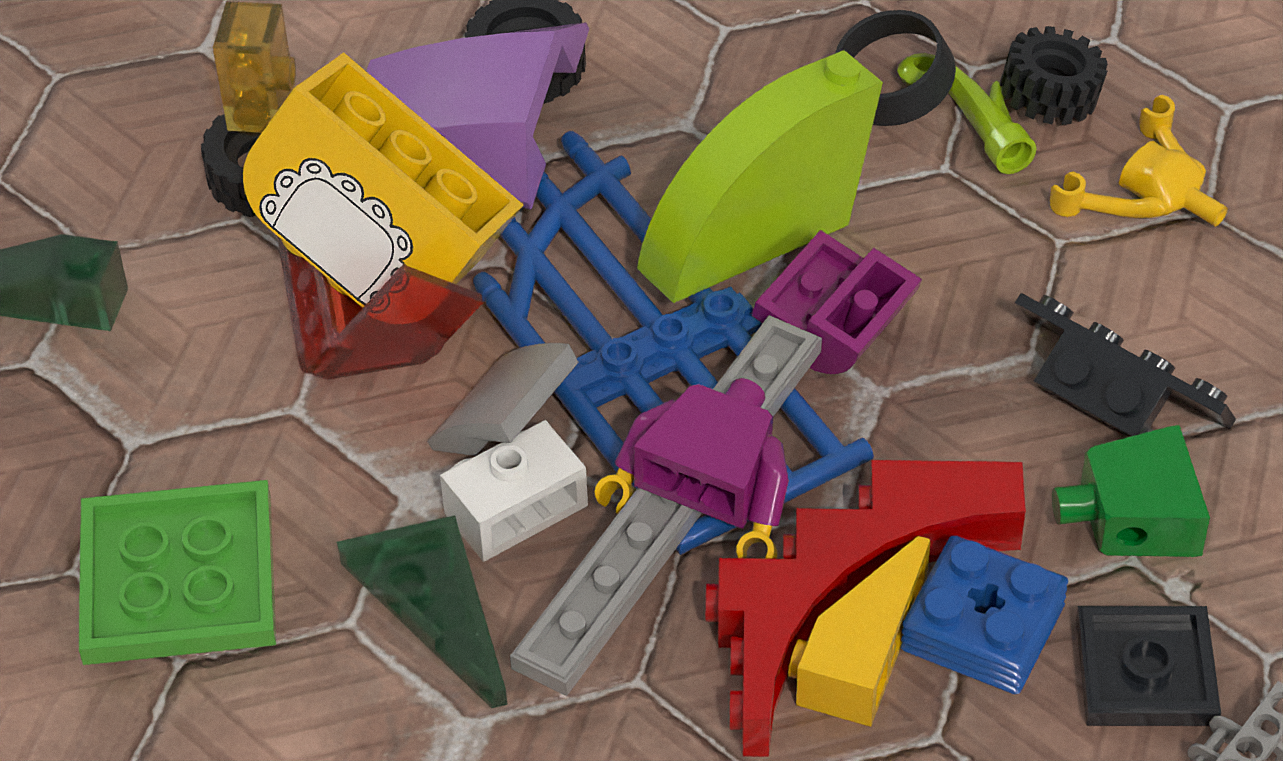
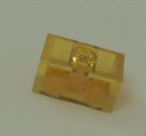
(253, 64)

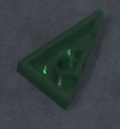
(430, 588)

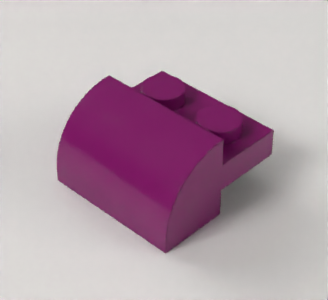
(838, 299)

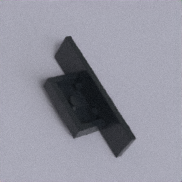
(1109, 381)

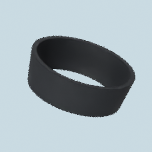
(924, 94)

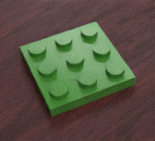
(176, 572)

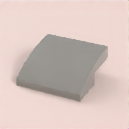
(505, 398)

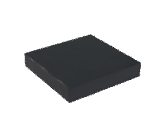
(1147, 665)

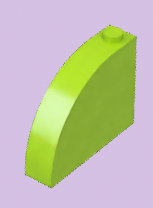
(764, 178)

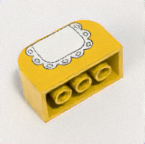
(370, 186)

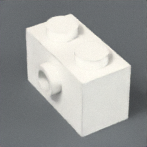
(514, 490)

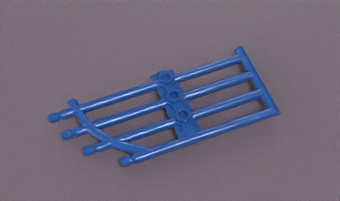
(658, 348)

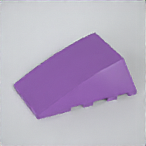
(487, 95)

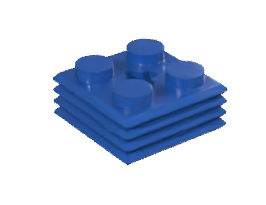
(993, 647)

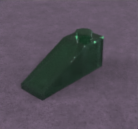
(63, 281)

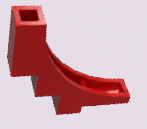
(776, 602)

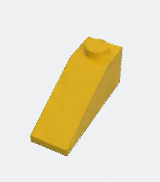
(859, 639)

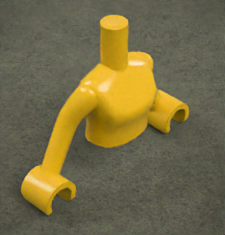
(1156, 173)

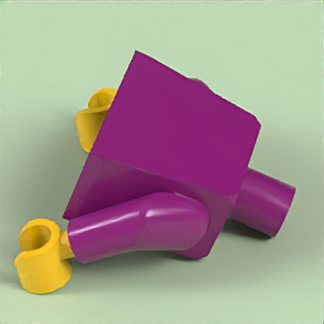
(708, 456)

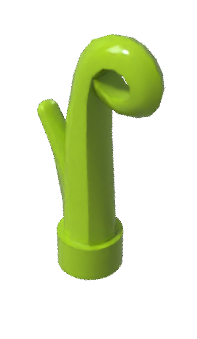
(1005, 141)

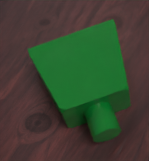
(1139, 497)

